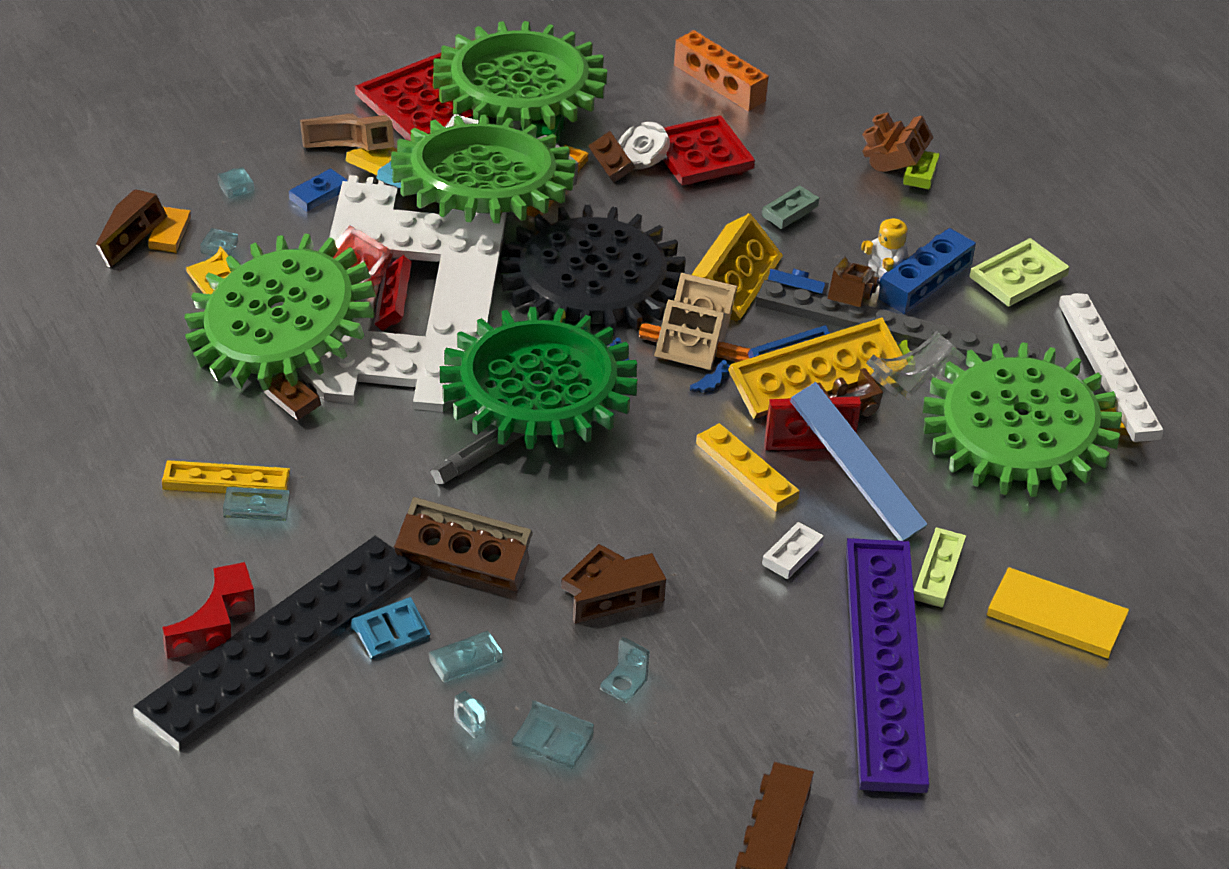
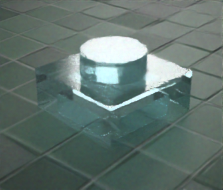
(235, 182)
(218, 238)
(470, 714)

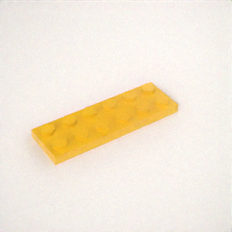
(817, 360)

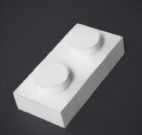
(793, 550)

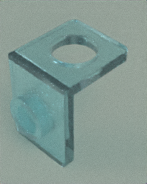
(632, 666)

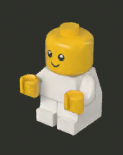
(889, 247)

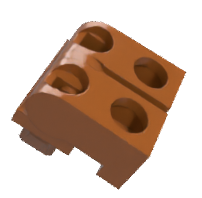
(893, 145)

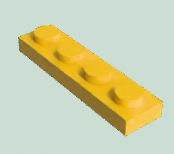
(747, 467)

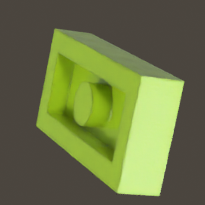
(923, 172)

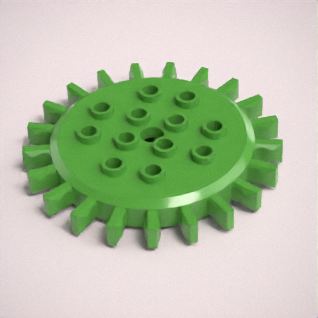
(550, 73)
(483, 168)
(267, 340)
(989, 443)

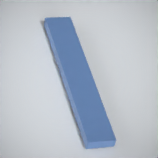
(858, 462)

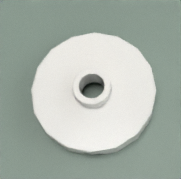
(645, 144)

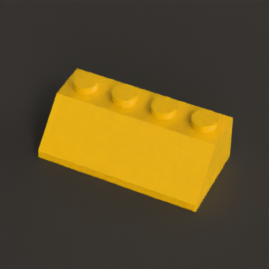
(740, 258)

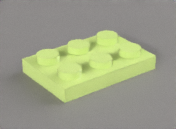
(1019, 272)

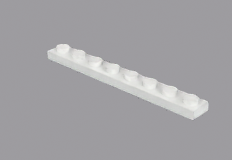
(1108, 361)

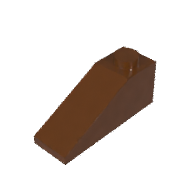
(129, 224)
(625, 587)

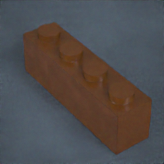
(776, 818)

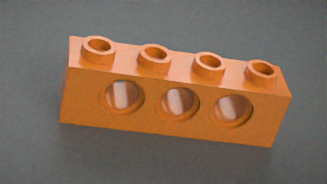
(721, 70)

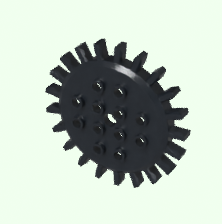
(624, 282)

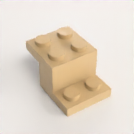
(696, 321)

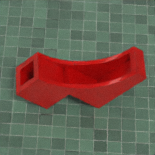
(211, 624)

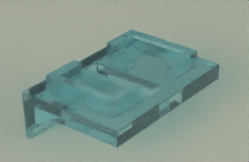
(540, 727)

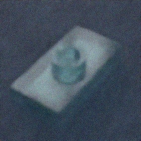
(256, 504)
(465, 656)

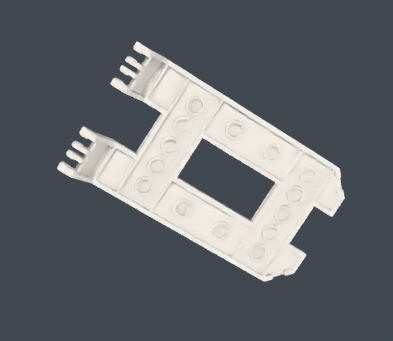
(461, 293)

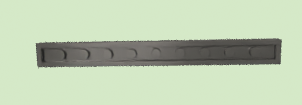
(914, 330)

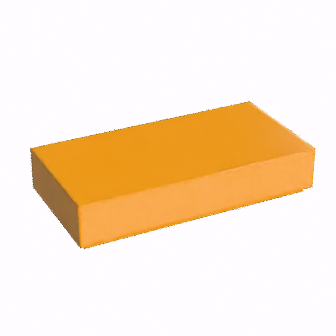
(170, 231)

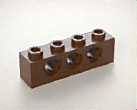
(503, 573)

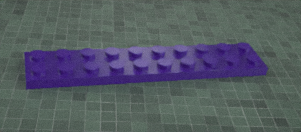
(886, 667)

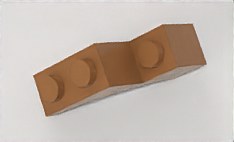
(348, 130)

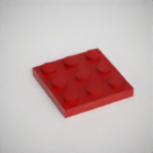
(705, 151)

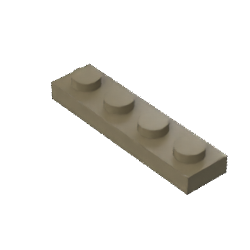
(470, 520)

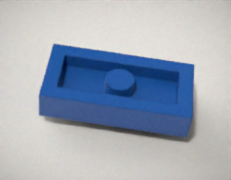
(317, 190)
(798, 279)

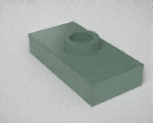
(790, 207)

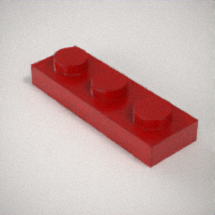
(393, 293)

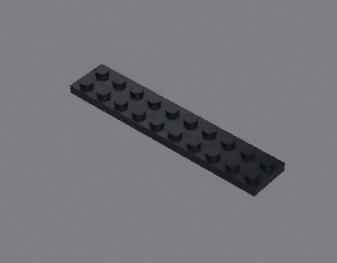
(275, 643)

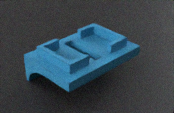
(377, 635)

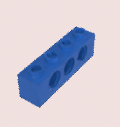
(926, 270)

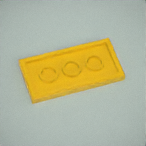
(1058, 612)

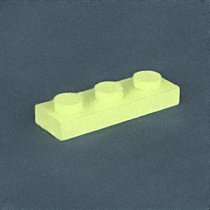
(939, 567)

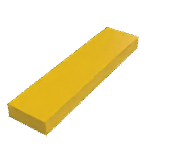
(217, 477)

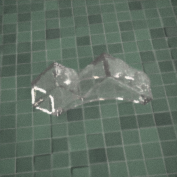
(911, 370)

